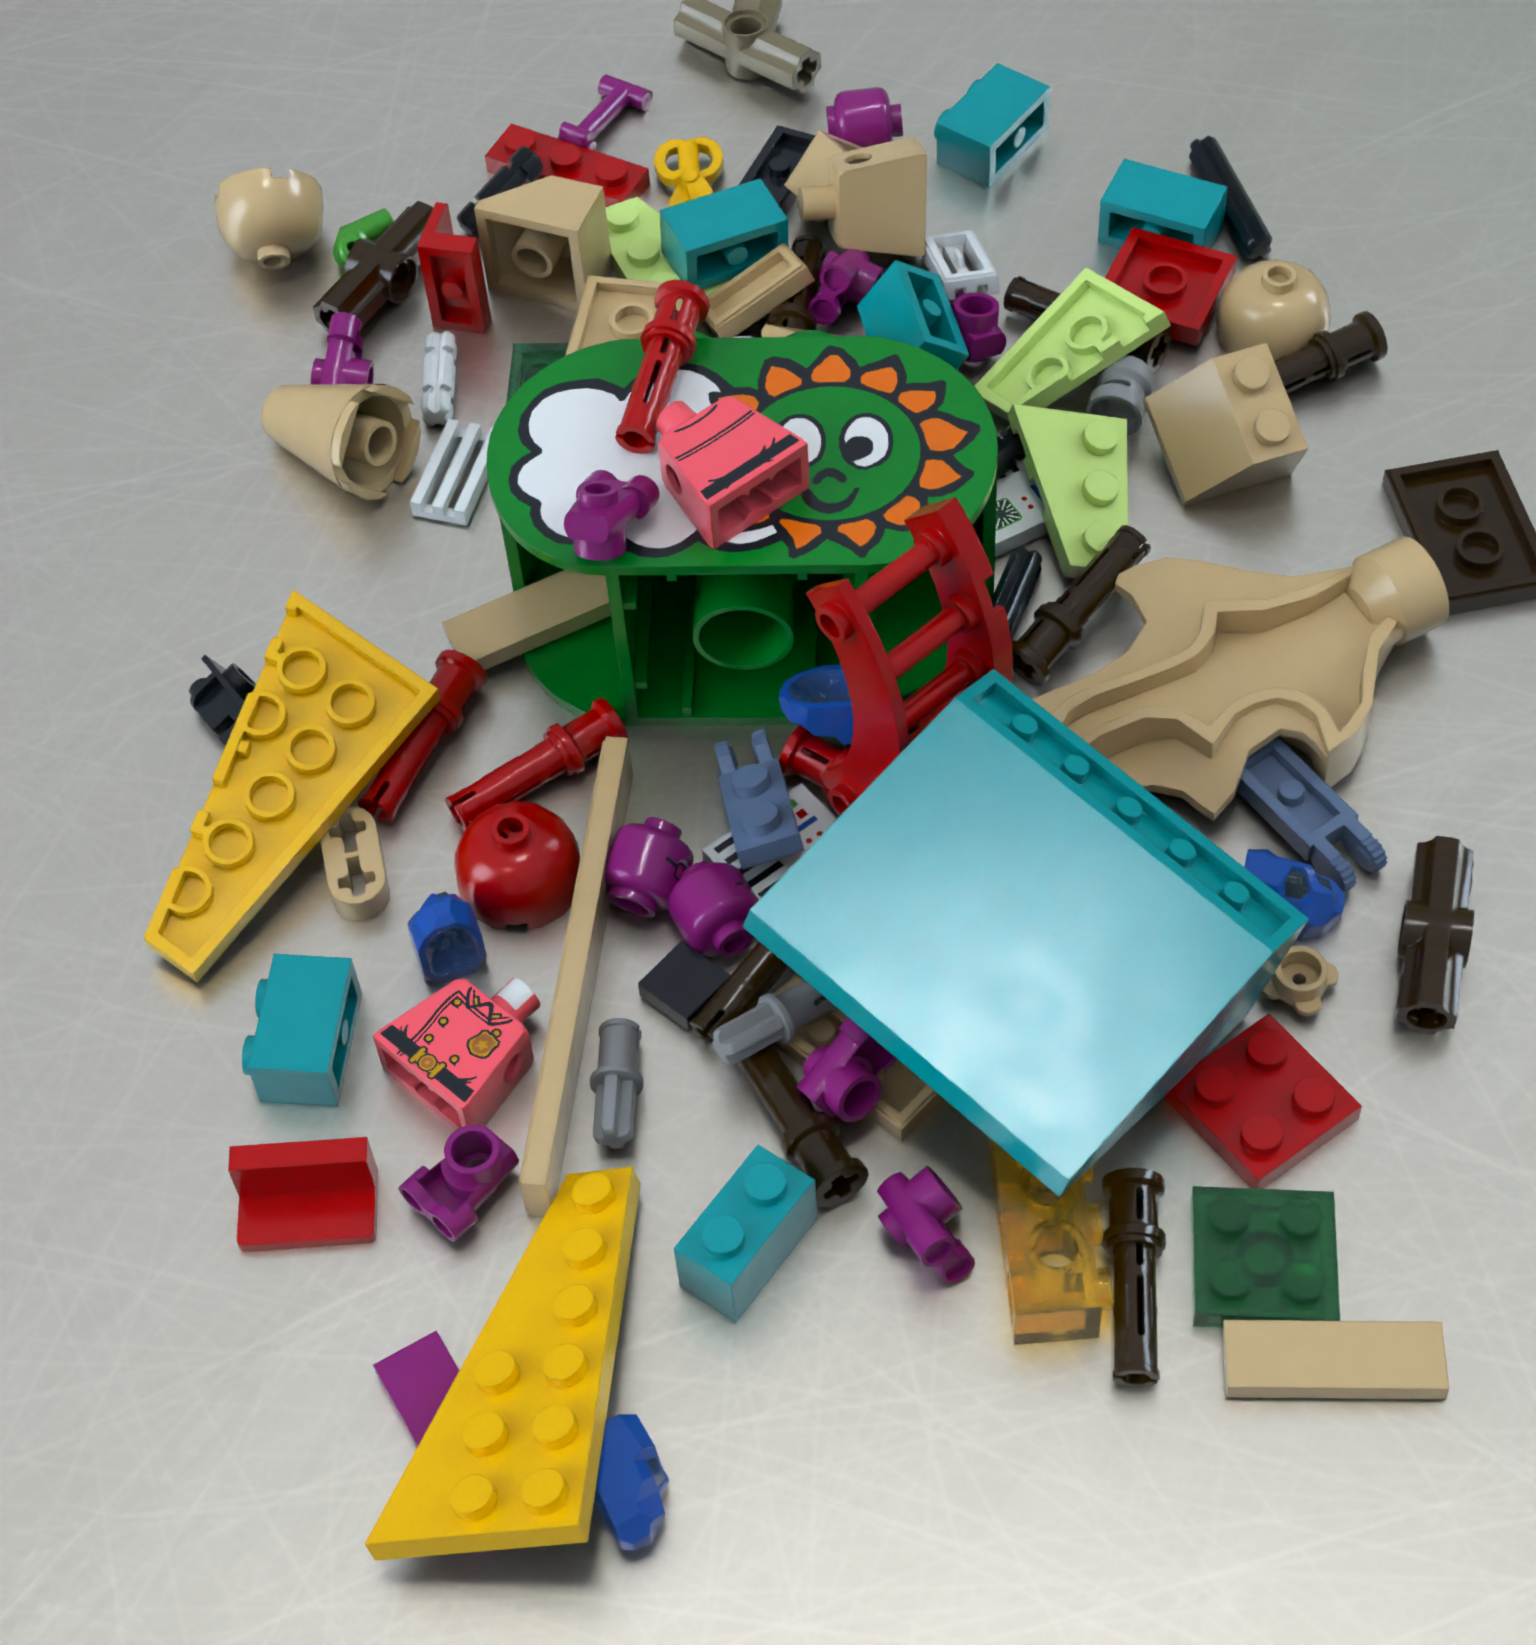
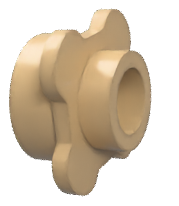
(1309, 966)

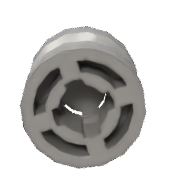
(1122, 391)

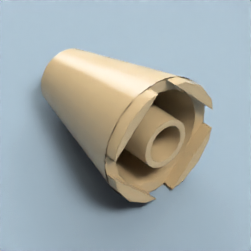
(346, 432)

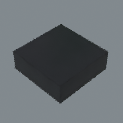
(682, 984)

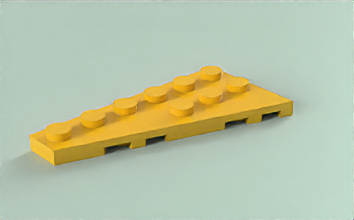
(294, 762)
(527, 1413)

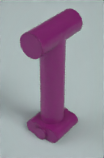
(618, 96)

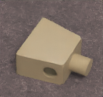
(873, 198)

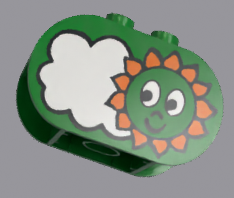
(723, 628)

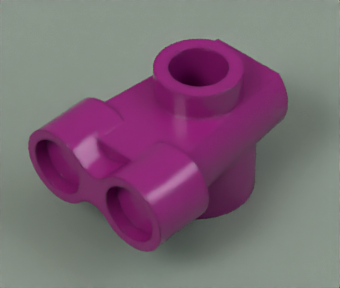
(843, 279)
(978, 324)
(343, 354)
(603, 511)
(843, 1075)
(462, 1181)
(918, 1218)

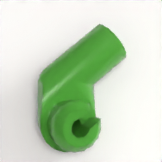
(368, 227)

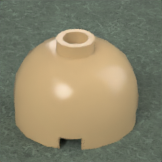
(269, 216)
(1272, 305)

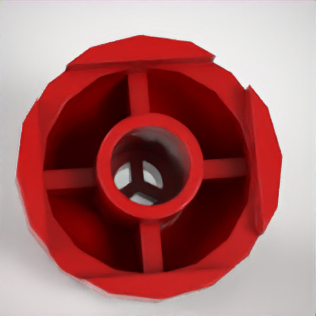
(517, 865)

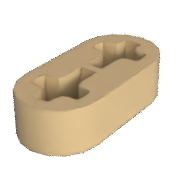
(366, 861)

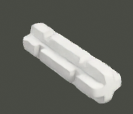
(438, 378)

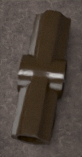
(377, 270)
(1435, 935)

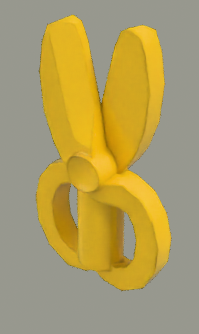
(688, 180)

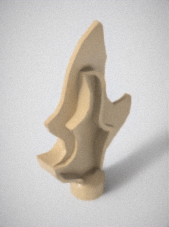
(1249, 660)

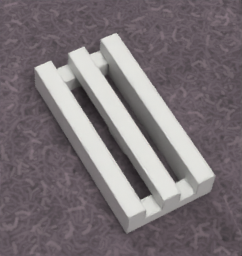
(984, 272)
(437, 466)

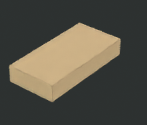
(756, 291)

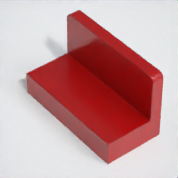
(453, 276)
(305, 1193)

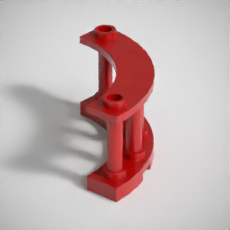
(973, 629)

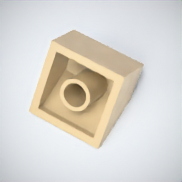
(545, 240)
(1226, 425)

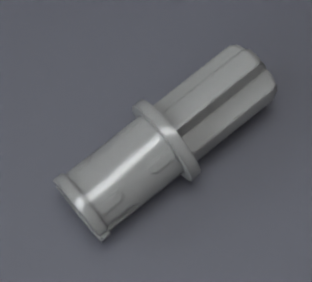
(771, 1021)
(616, 1082)

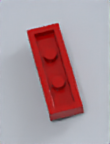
(563, 159)

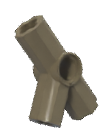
(749, 41)

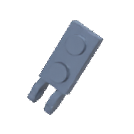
(757, 804)
(1308, 813)

